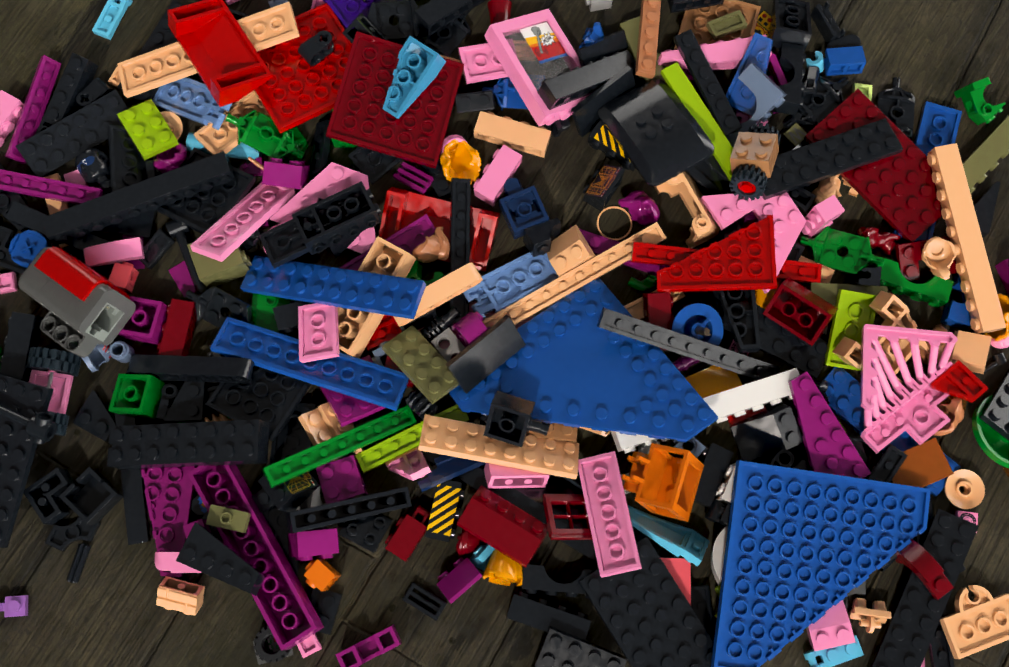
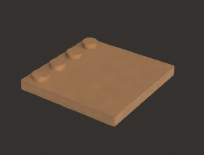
(697, 19)

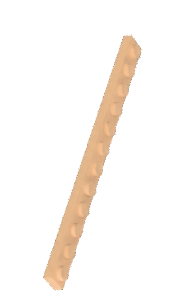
(576, 278)

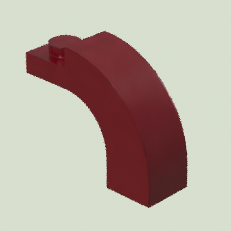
(926, 569)

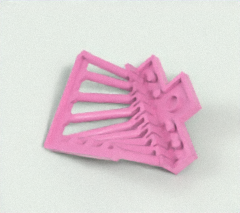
(910, 408)

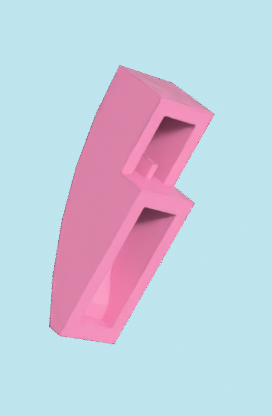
(114, 252)

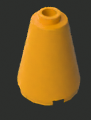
(503, 570)

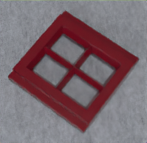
(565, 534)

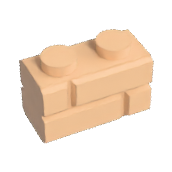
(180, 595)

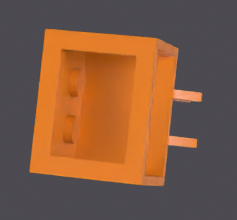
(664, 482)

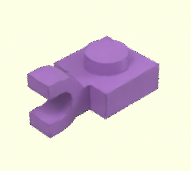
(15, 606)

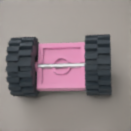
(56, 371)

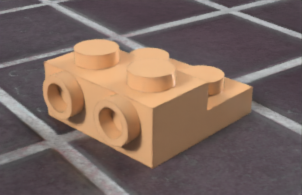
(322, 424)

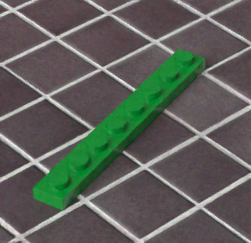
(339, 446)

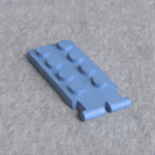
(191, 101)
(510, 283)

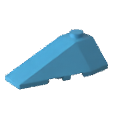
(414, 73)

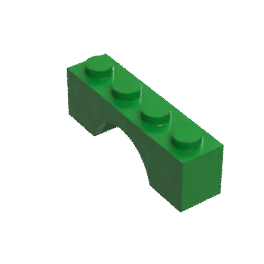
(934, 291)

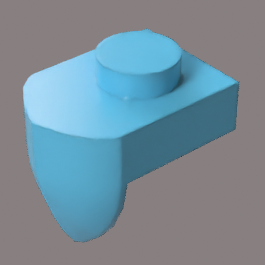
(481, 556)

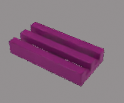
(401, 171)

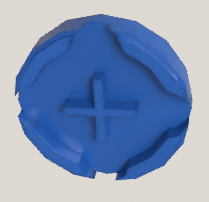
(26, 246)

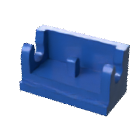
(844, 61)

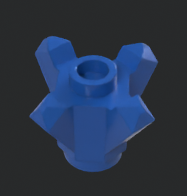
(592, 34)

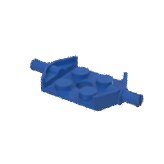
(506, 94)

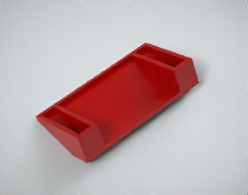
(218, 49)
(405, 207)

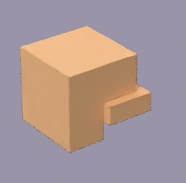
(971, 350)

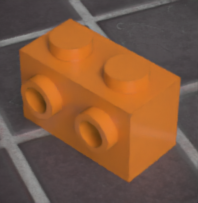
(321, 574)

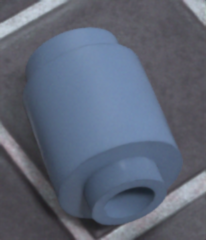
(121, 351)

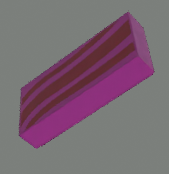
(775, 70)

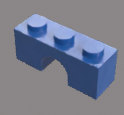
(955, 313)

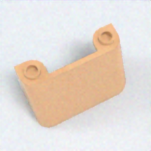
(703, 225)

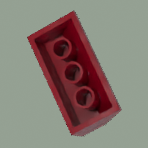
(503, 526)

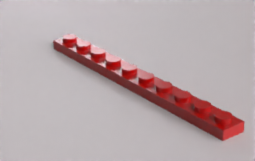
(666, 255)

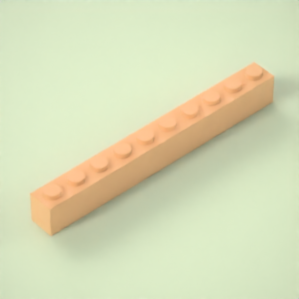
(965, 234)

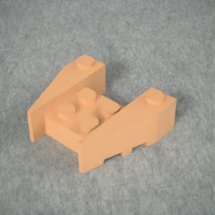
(894, 314)

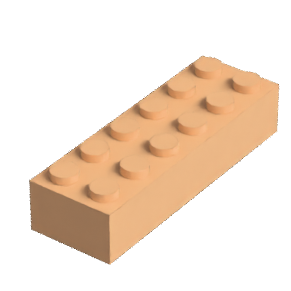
(359, 326)

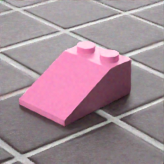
(831, 629)

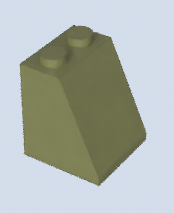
(215, 273)

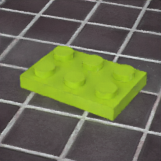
(147, 129)

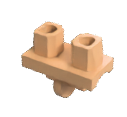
(869, 618)

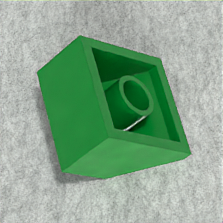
(136, 396)

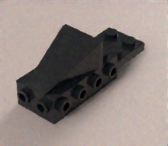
(328, 223)

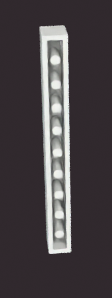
(727, 403)

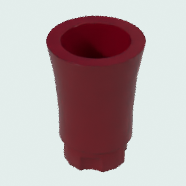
(499, 10)

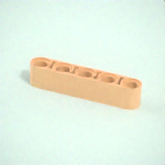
(445, 290)

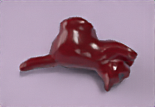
(882, 240)

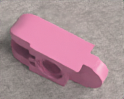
(167, 562)

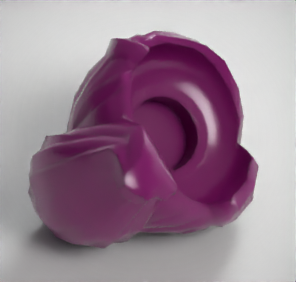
(171, 158)
(641, 207)

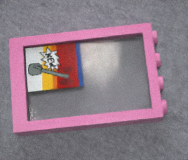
(530, 52)

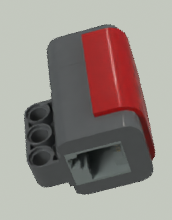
(80, 301)

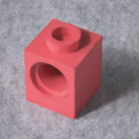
(124, 276)

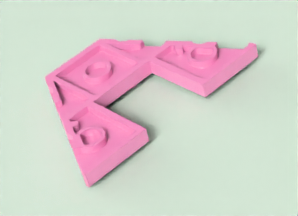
(327, 183)
(786, 218)

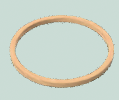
(616, 207)

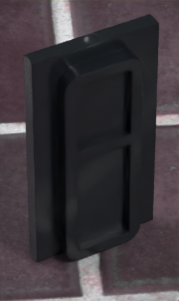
(710, 176)

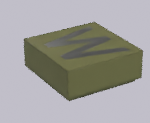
(794, 135)

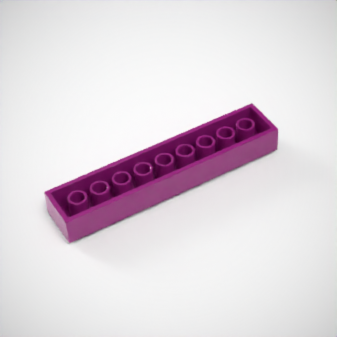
(281, 593)

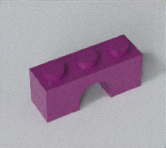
(369, 648)

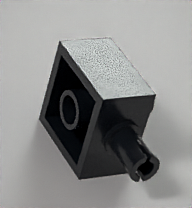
(512, 419)

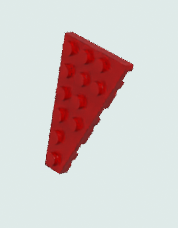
(735, 263)

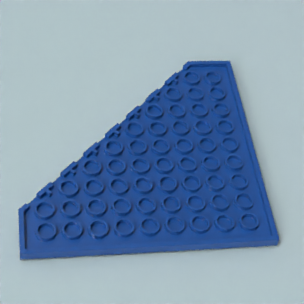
(593, 375)
(799, 549)

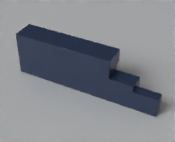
(447, 468)

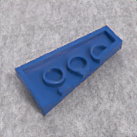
(739, 94)

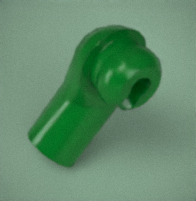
(643, 285)

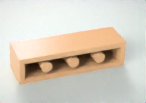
(512, 133)

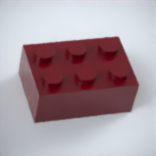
(800, 311)

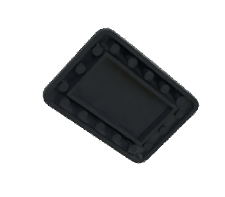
(656, 131)

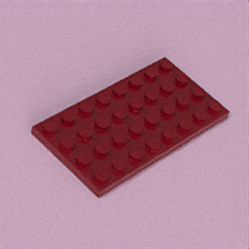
(894, 186)

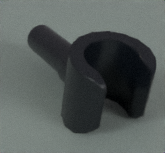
(998, 360)

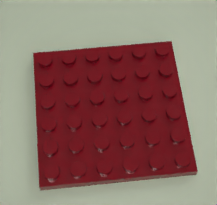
(361, 96)

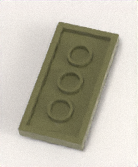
(421, 364)

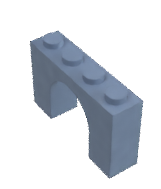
(767, 96)

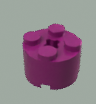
(470, 328)

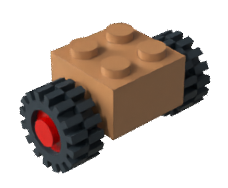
(753, 160)

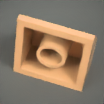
(569, 251)

